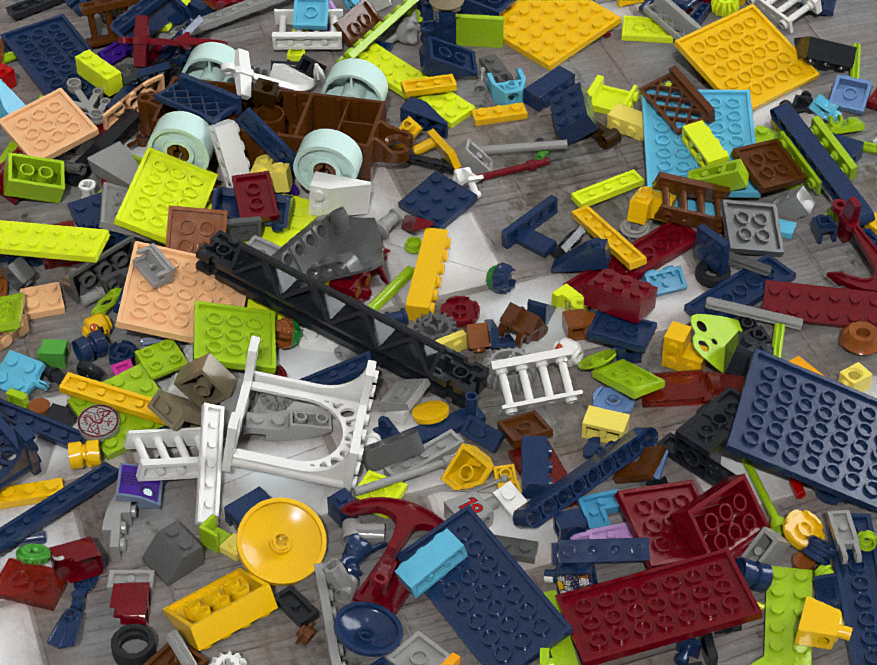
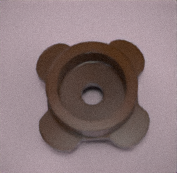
(305, 634)

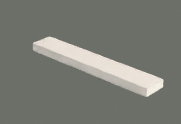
(209, 462)

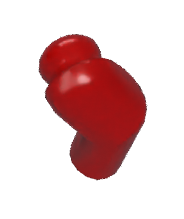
(797, 487)

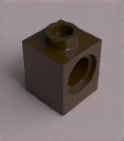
(266, 92)

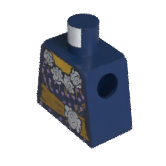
(571, 576)

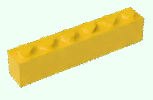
(428, 273)

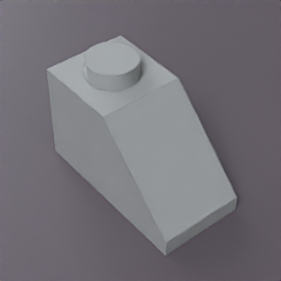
(472, 156)
(795, 203)
(767, 547)

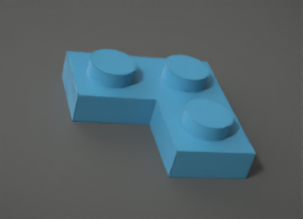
(597, 507)

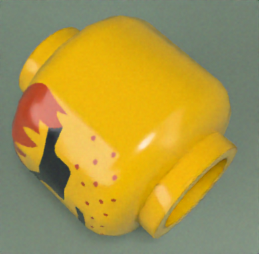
(95, 322)

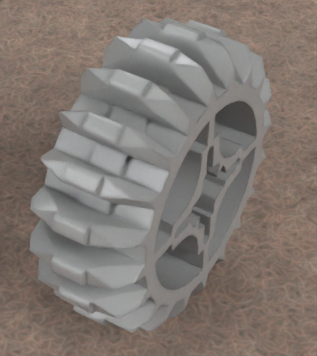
(513, 376)

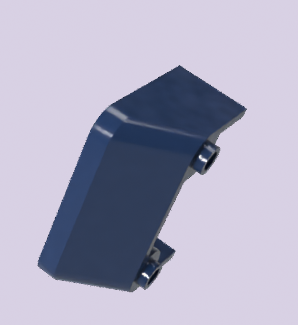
(159, 13)

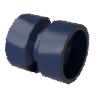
(89, 347)
(757, 574)

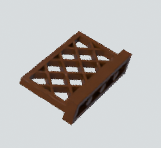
(689, 94)

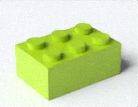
(34, 178)

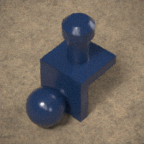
(687, 648)

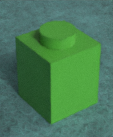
(54, 352)

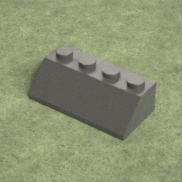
(88, 275)

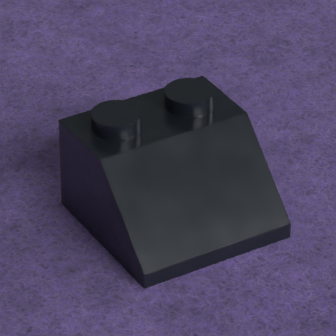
(739, 353)

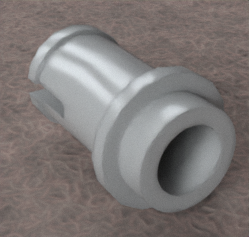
(92, 296)

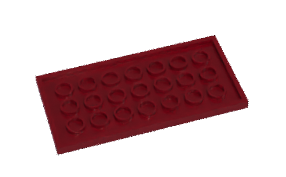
(658, 607)

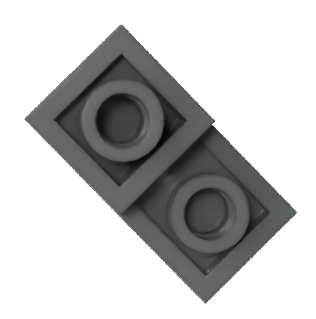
(114, 279)

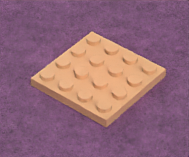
(49, 126)

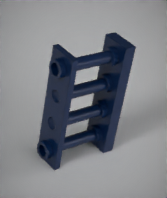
(601, 551)

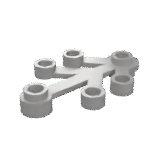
(95, 115)

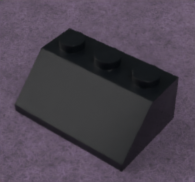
(825, 52)

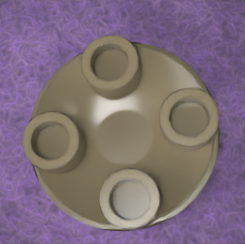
(446, 5)

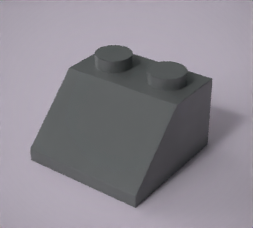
(173, 554)

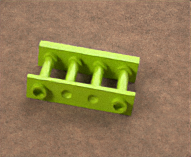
(832, 146)

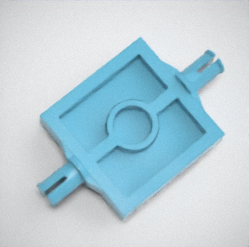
(21, 373)

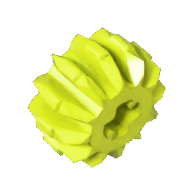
(724, 7)

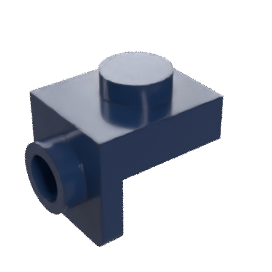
(828, 590)

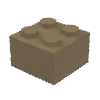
(205, 381)

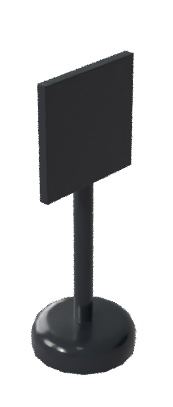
(65, 414)

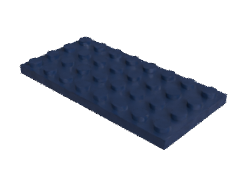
(48, 54)
(491, 597)

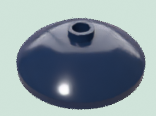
(368, 629)

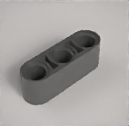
(392, 450)

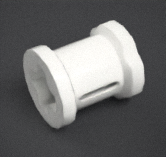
(89, 189)

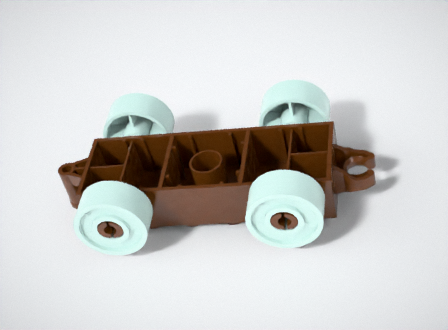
(330, 132)

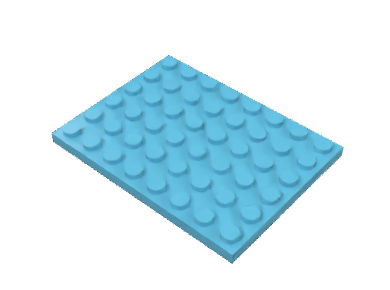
(731, 127)

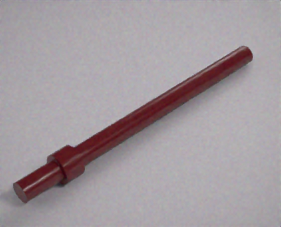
(530, 165)

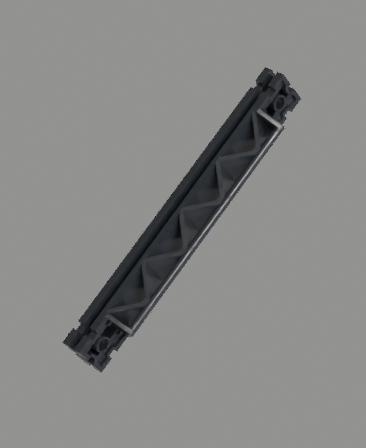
(340, 318)

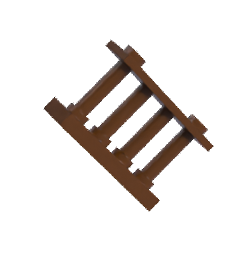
(92, 7)
(691, 188)

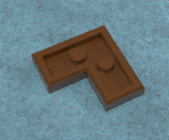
(644, 468)

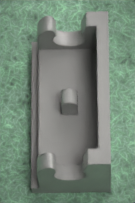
(154, 266)

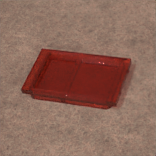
(680, 389)

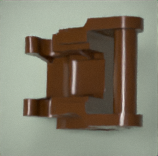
(526, 324)

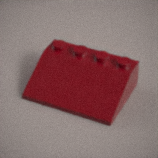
(721, 518)

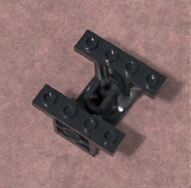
(703, 437)

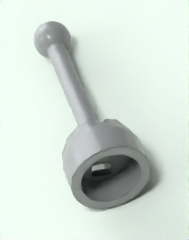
(480, 85)

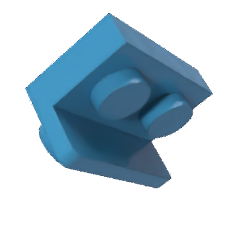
(668, 280)

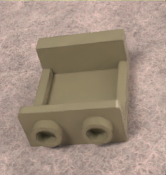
(175, 410)

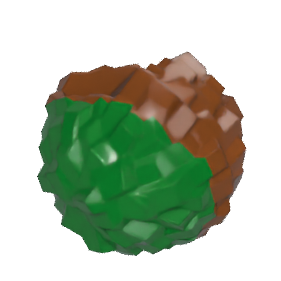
(287, 333)

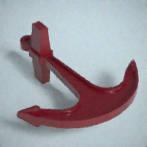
(142, 41)
(849, 226)
(407, 519)

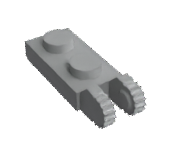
(844, 535)

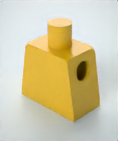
(820, 625)

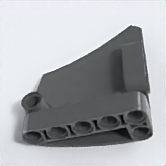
(334, 247)

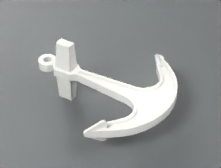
(244, 75)

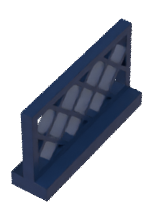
(200, 92)

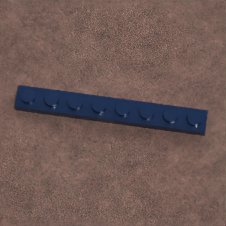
(56, 504)

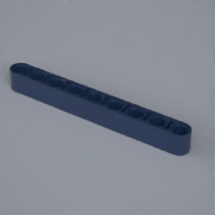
(819, 159)
(584, 478)

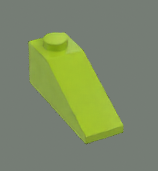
(728, 174)

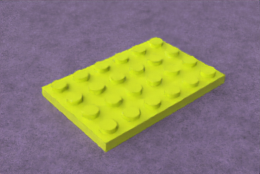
(156, 185)

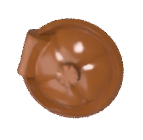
(859, 338)

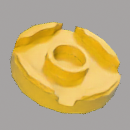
(799, 526)

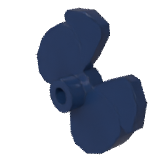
(593, 447)

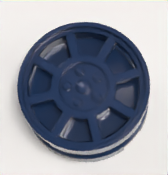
(121, 351)
(819, 550)

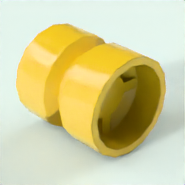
(84, 454)

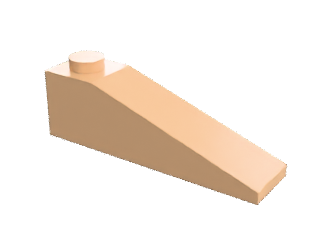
(151, 85)

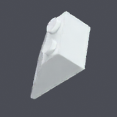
(335, 191)

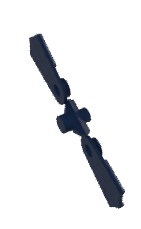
(67, 627)

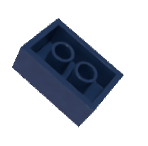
(573, 113)

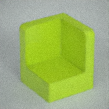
(211, 535)

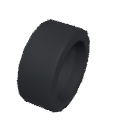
(128, 633)

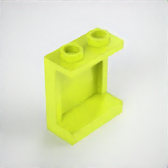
(606, 98)

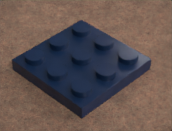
(438, 200)

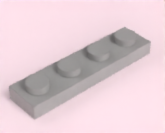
(434, 449)

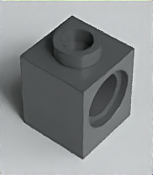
(19, 274)

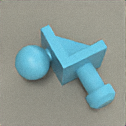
(824, 108)

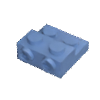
(851, 94)

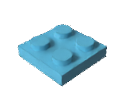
(311, 14)

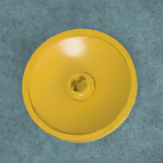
(281, 541)

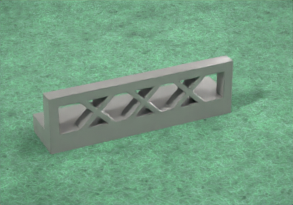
(675, 15)

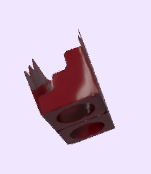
(85, 560)
(131, 602)

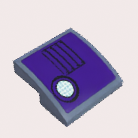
(144, 492)

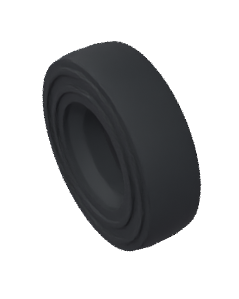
(707, 280)

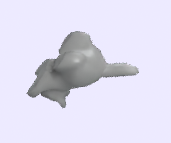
(407, 30)

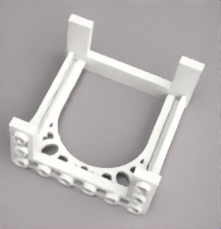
(348, 397)

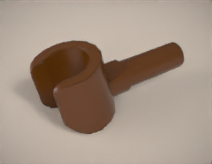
(140, 141)

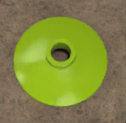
(597, 360)

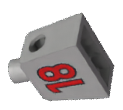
(482, 507)

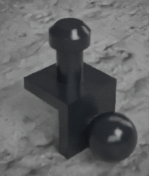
(801, 102)

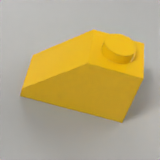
(468, 468)

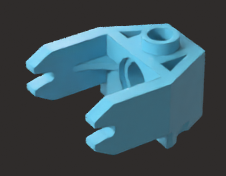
(507, 92)

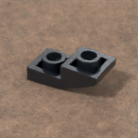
(751, 328)

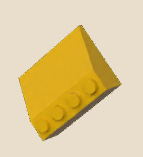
(221, 608)

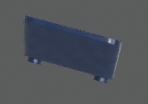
(225, 200)

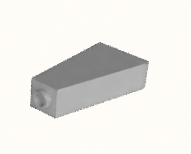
(114, 165)

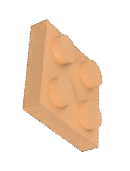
(43, 301)

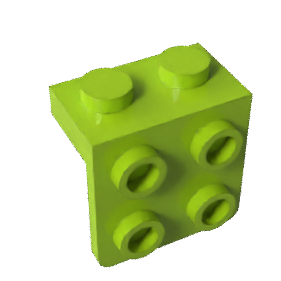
(161, 358)

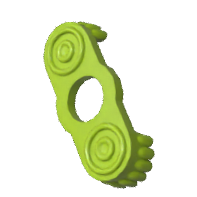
(111, 295)

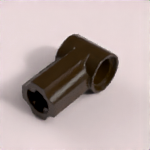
(606, 137)

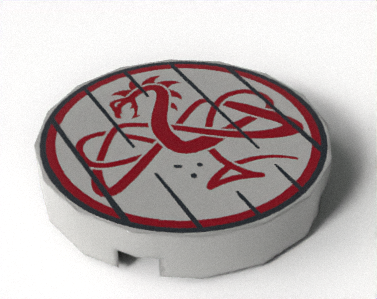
(98, 422)

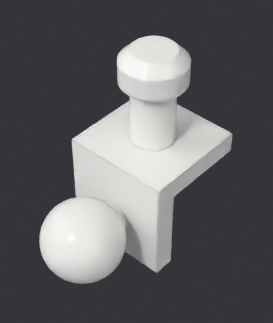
(466, 178)

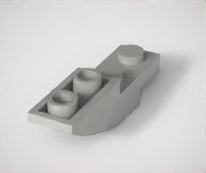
(295, 426)
(115, 524)

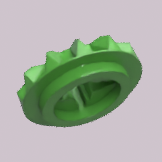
(33, 554)

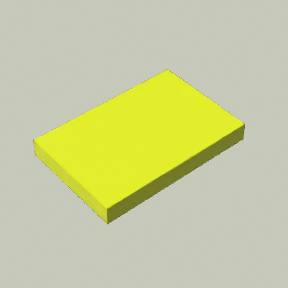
(644, 30)

